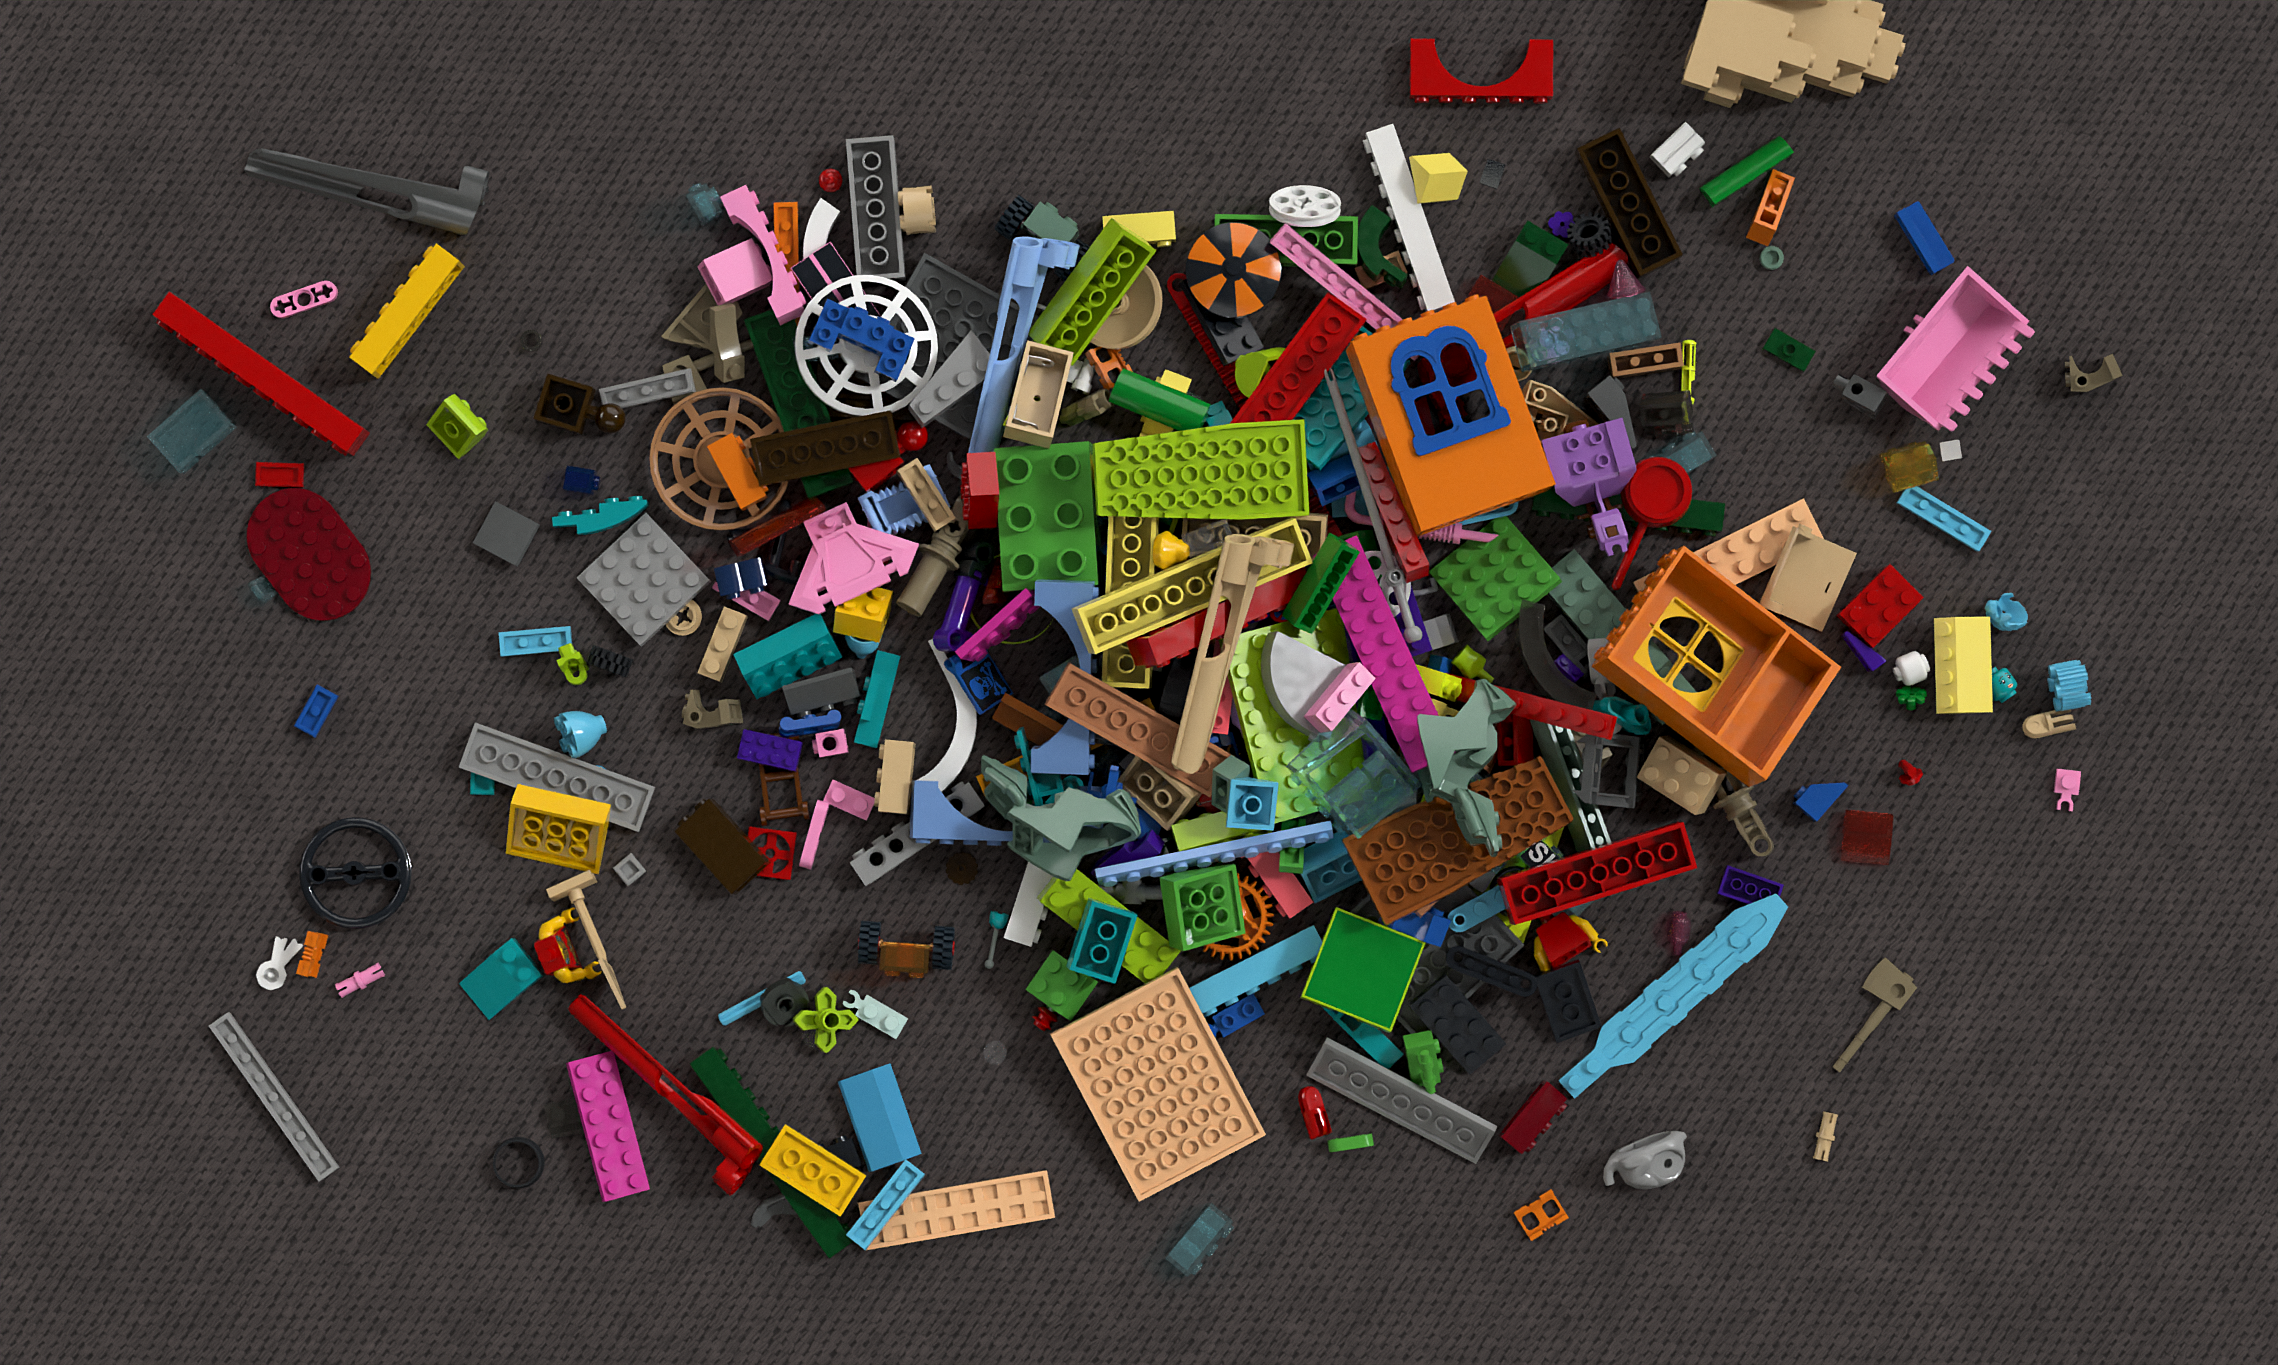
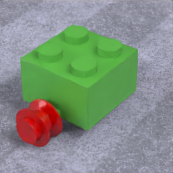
(1059, 989)

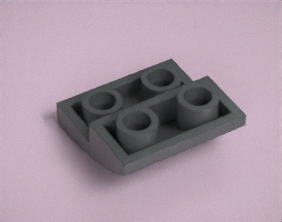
(506, 533)

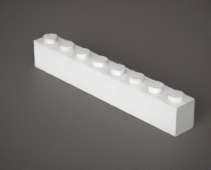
(1409, 218)

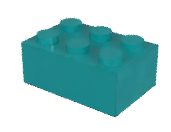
(1101, 940)

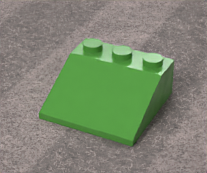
(1202, 906)

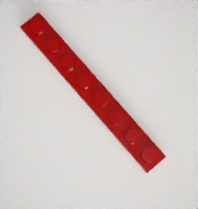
(1551, 711)

